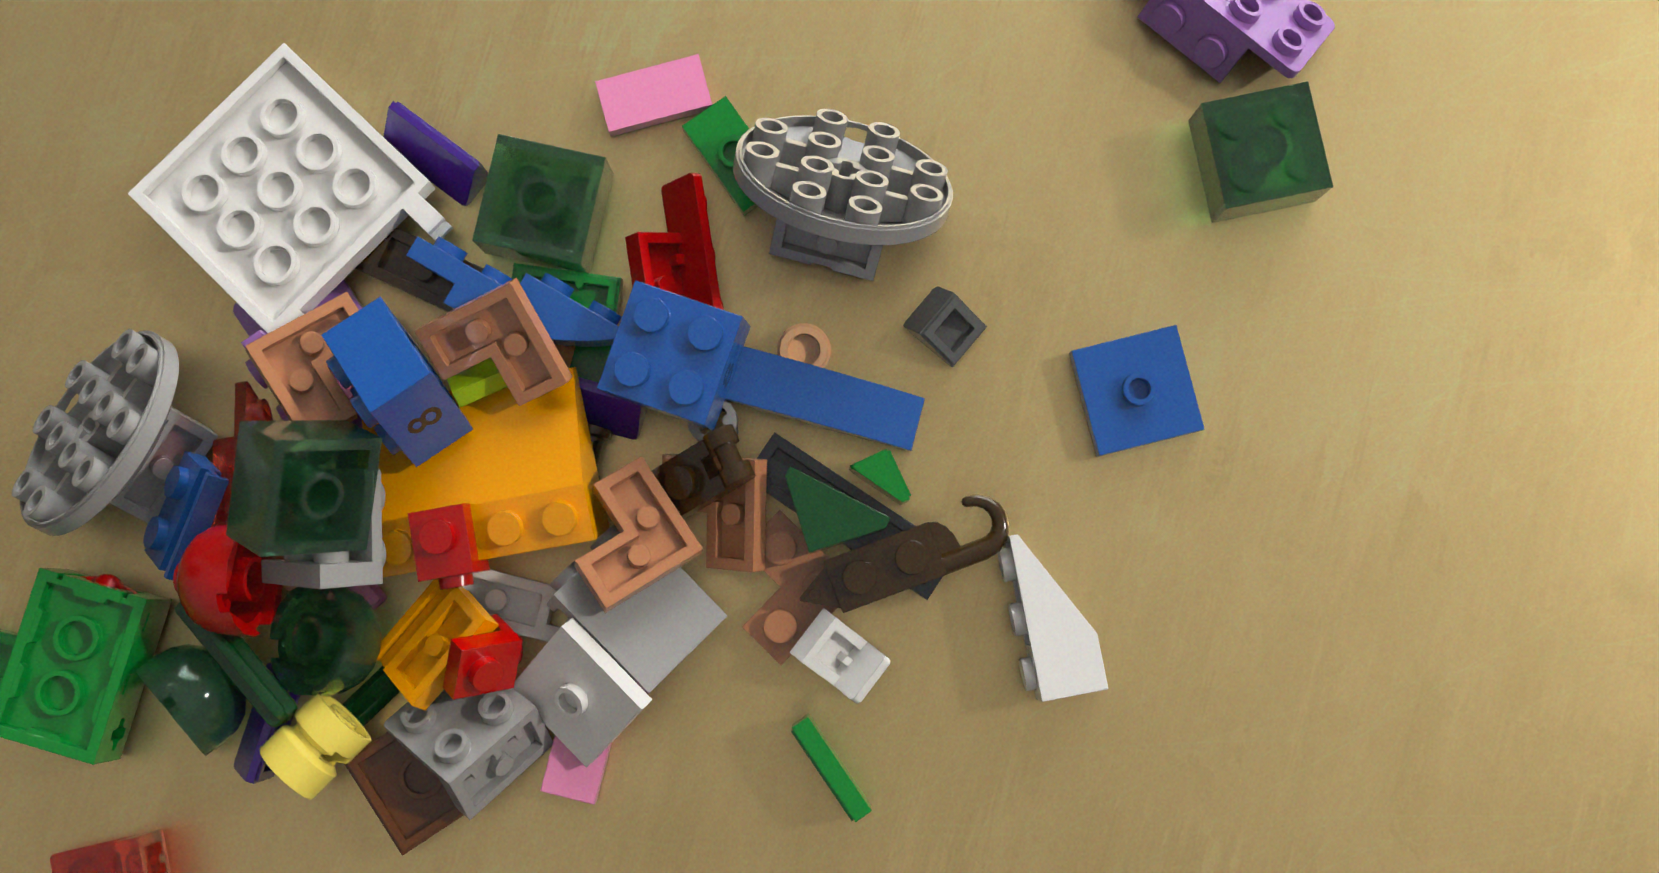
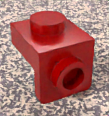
(445, 546)
(483, 662)

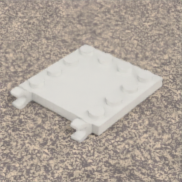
(284, 191)

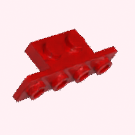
(684, 255)

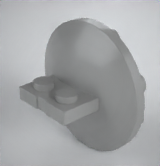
(840, 195)
(112, 441)

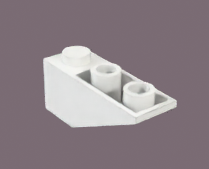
(1058, 640)

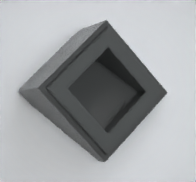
(945, 325)

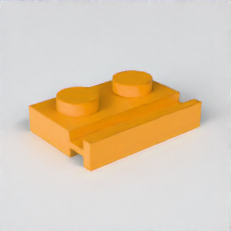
(420, 641)

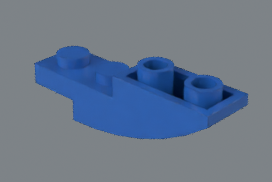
(562, 317)

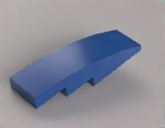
(825, 399)

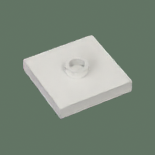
(581, 692)

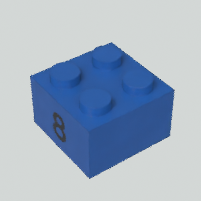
(674, 355)
(394, 384)

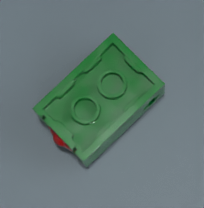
(75, 664)

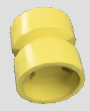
(308, 752)

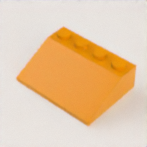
(519, 470)

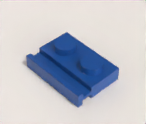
(190, 506)

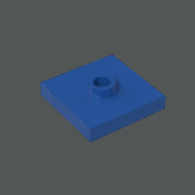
(1136, 390)

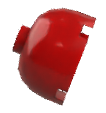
(224, 586)

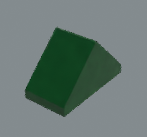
(830, 515)

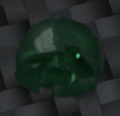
(325, 640)
(195, 694)

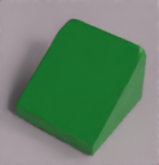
(884, 475)

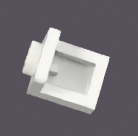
(840, 656)

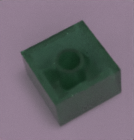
(1260, 152)
(543, 204)
(303, 486)

